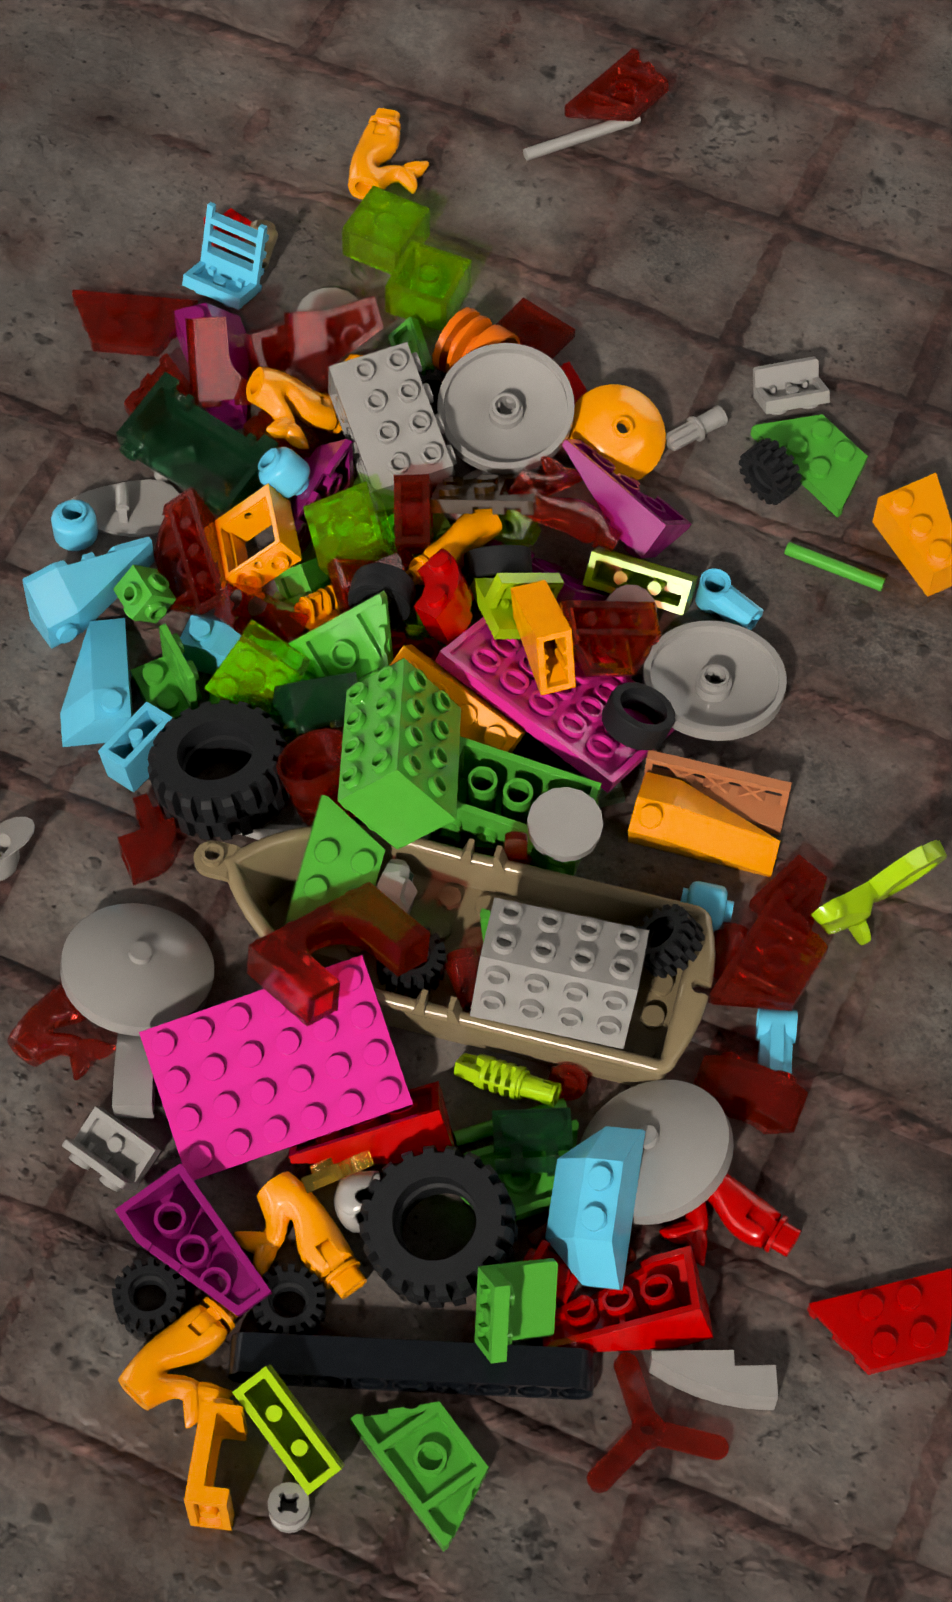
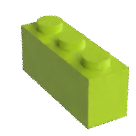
(668, 587)
(288, 1429)

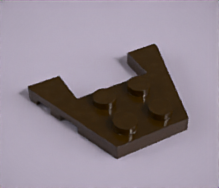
(483, 492)

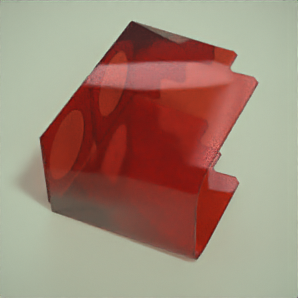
(279, 616)

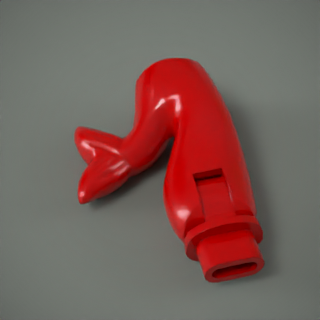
(744, 1216)

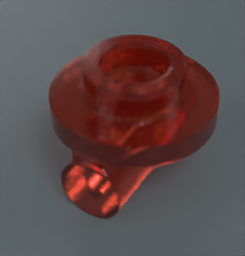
(572, 1079)

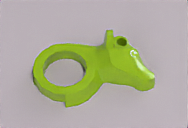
(856, 905)

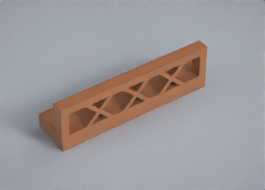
(747, 800)

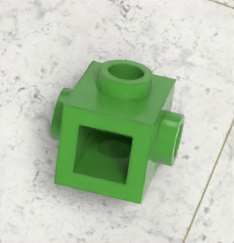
(144, 594)

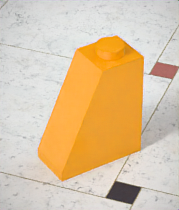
(544, 636)

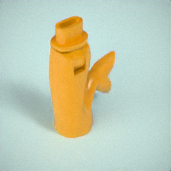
(376, 147)
(286, 395)
(465, 534)
(317, 1235)
(182, 1343)

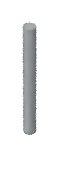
(576, 138)

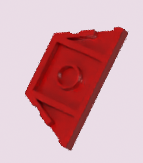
(892, 1321)

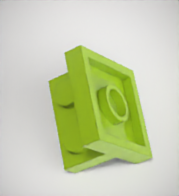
(495, 599)

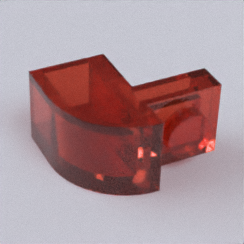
(153, 847)

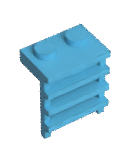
(221, 273)

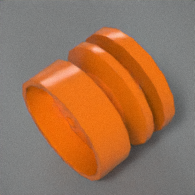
(465, 333)

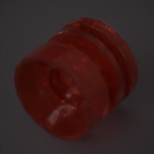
(312, 769)

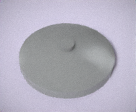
(506, 408)
(717, 679)
(136, 967)
(683, 1149)

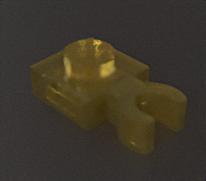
(327, 1172)

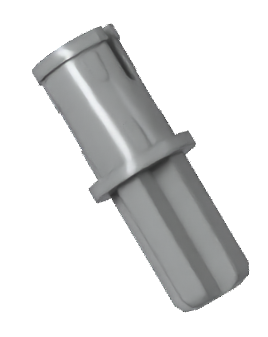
(696, 428)

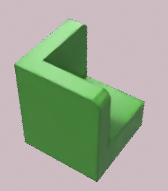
(301, 580)

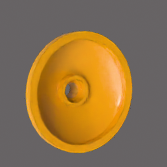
(596, 425)

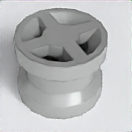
(292, 1515)

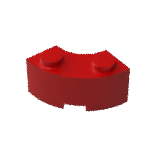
(445, 599)

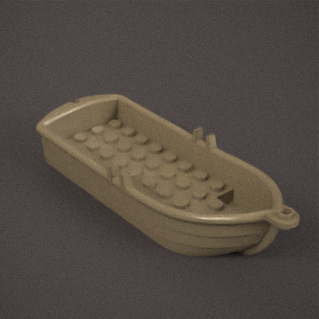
(451, 892)

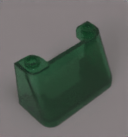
(193, 447)

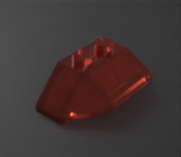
(190, 554)
(611, 635)

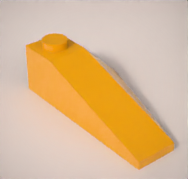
(690, 824)

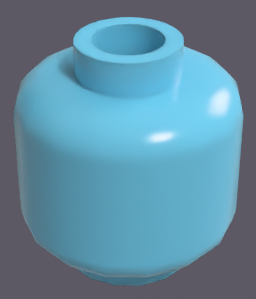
(284, 471)
(74, 525)
(712, 899)

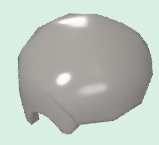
(350, 1195)

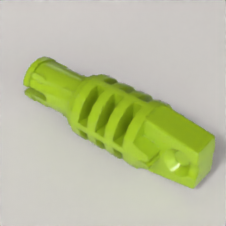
(506, 1079)

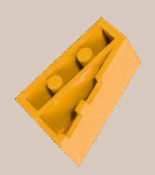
(919, 531)

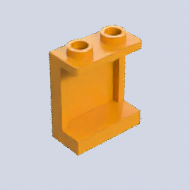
(204, 1503)

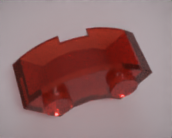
(753, 1092)

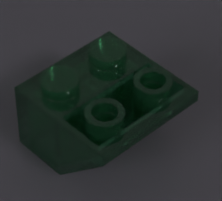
(311, 703)

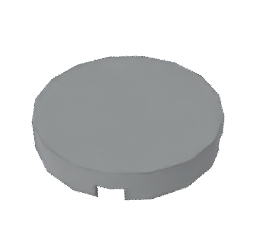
(565, 824)

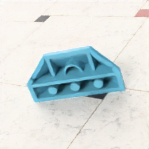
(596, 1205)

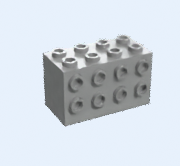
(389, 419)
(559, 973)

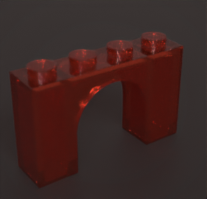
(217, 380)
(359, 919)

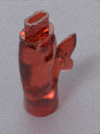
(561, 513)
(36, 1041)

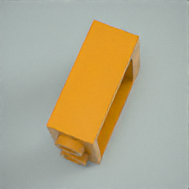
(236, 529)

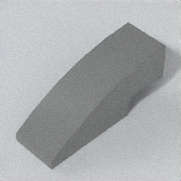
(132, 1080)
(716, 1378)

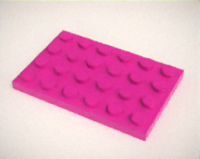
(563, 720)
(261, 1081)

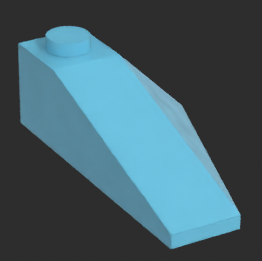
(70, 596)
(207, 641)
(100, 686)

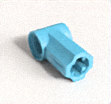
(727, 600)
(776, 1035)

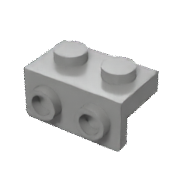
(789, 386)
(112, 1151)

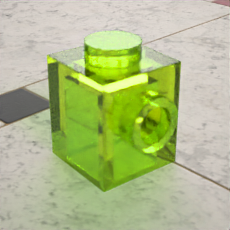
(518, 529)

